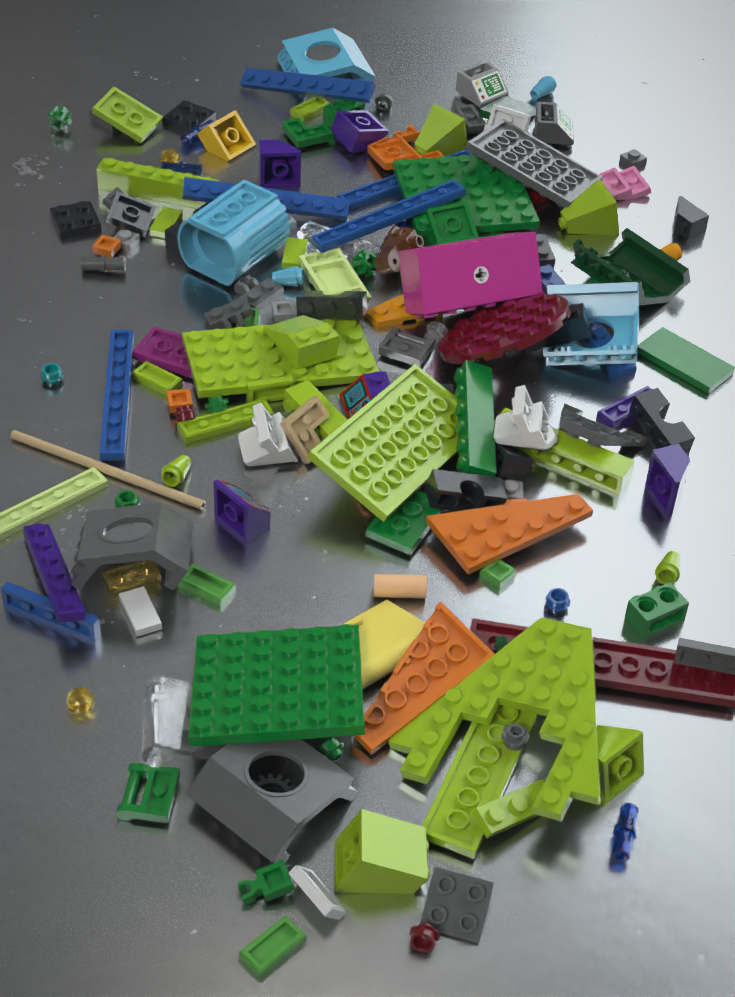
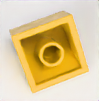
(227, 137)

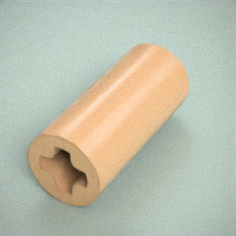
(400, 586)

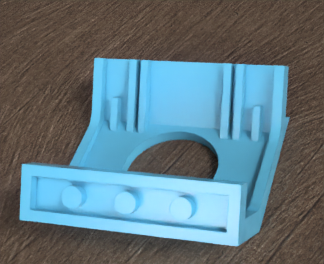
(349, 59)
(605, 303)

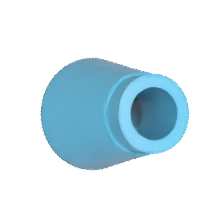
(543, 87)
(289, 277)

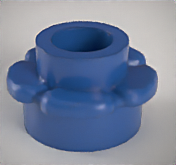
(557, 599)

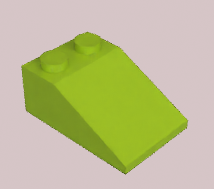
(304, 340)

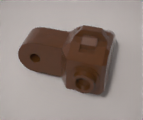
(396, 240)

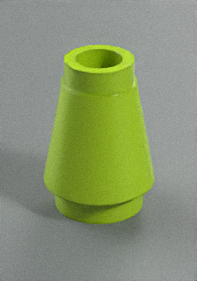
(175, 471)
(669, 568)

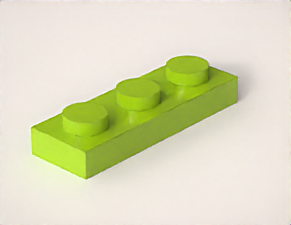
(508, 810)

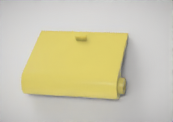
(384, 638)

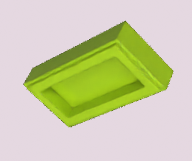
(309, 108)
(164, 220)
(293, 249)
(156, 378)
(269, 389)

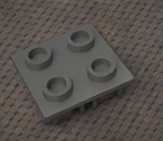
(457, 904)

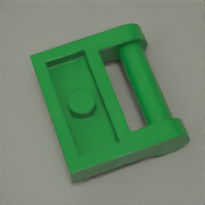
(157, 795)

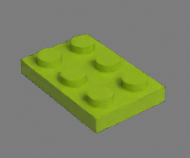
(127, 114)

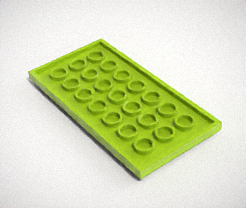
(232, 356)
(392, 443)

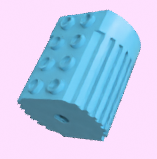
(234, 232)

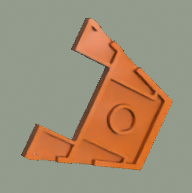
(396, 148)

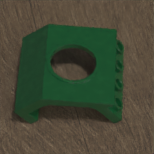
(635, 261)

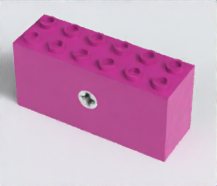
(470, 273)

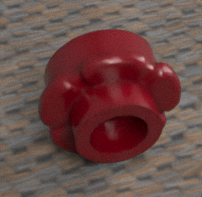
(184, 413)
(423, 937)

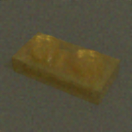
(131, 577)

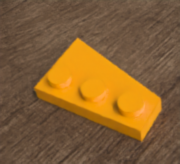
(391, 313)

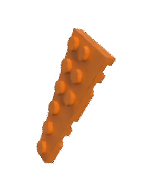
(495, 532)
(430, 667)

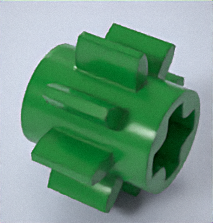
(59, 118)
(364, 262)

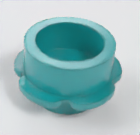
(51, 373)

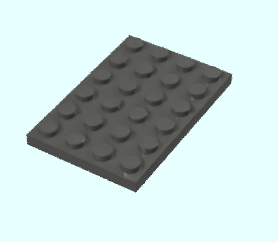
(532, 162)

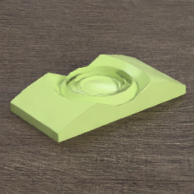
(331, 272)

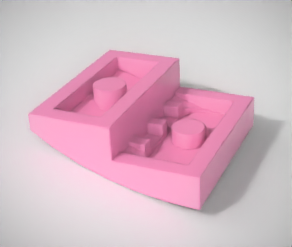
(626, 183)

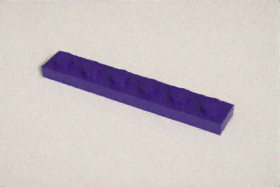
(53, 573)

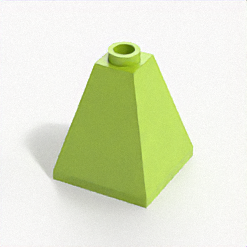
(442, 132)
(591, 212)
(619, 759)

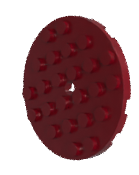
(504, 328)

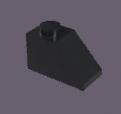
(689, 219)
(512, 463)

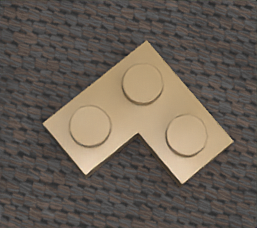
(301, 425)

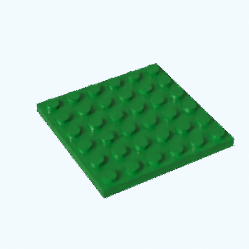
(492, 196)
(277, 686)

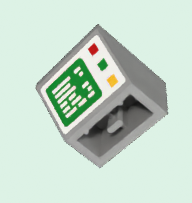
(481, 84)

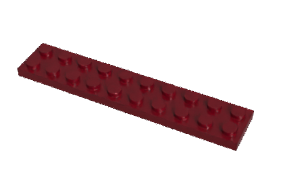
(636, 668)

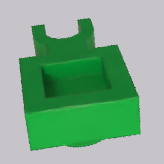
(271, 881)

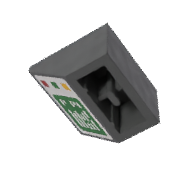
(553, 124)

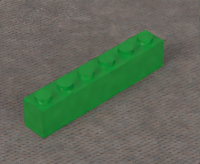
(475, 419)

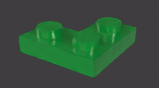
(305, 136)

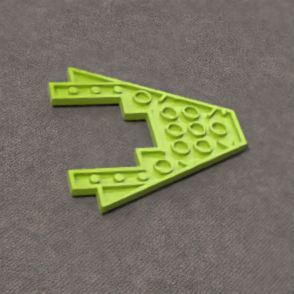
(538, 672)

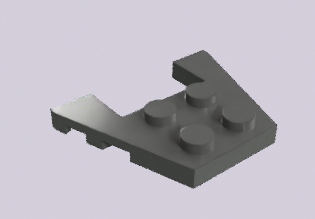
(594, 432)

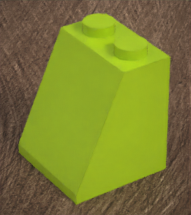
(380, 856)

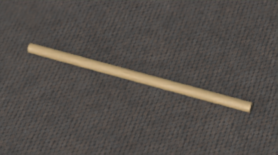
(109, 470)

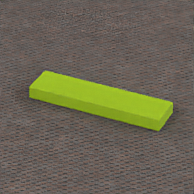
(219, 422)

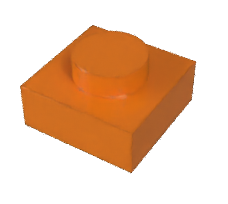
(106, 246)
(178, 398)

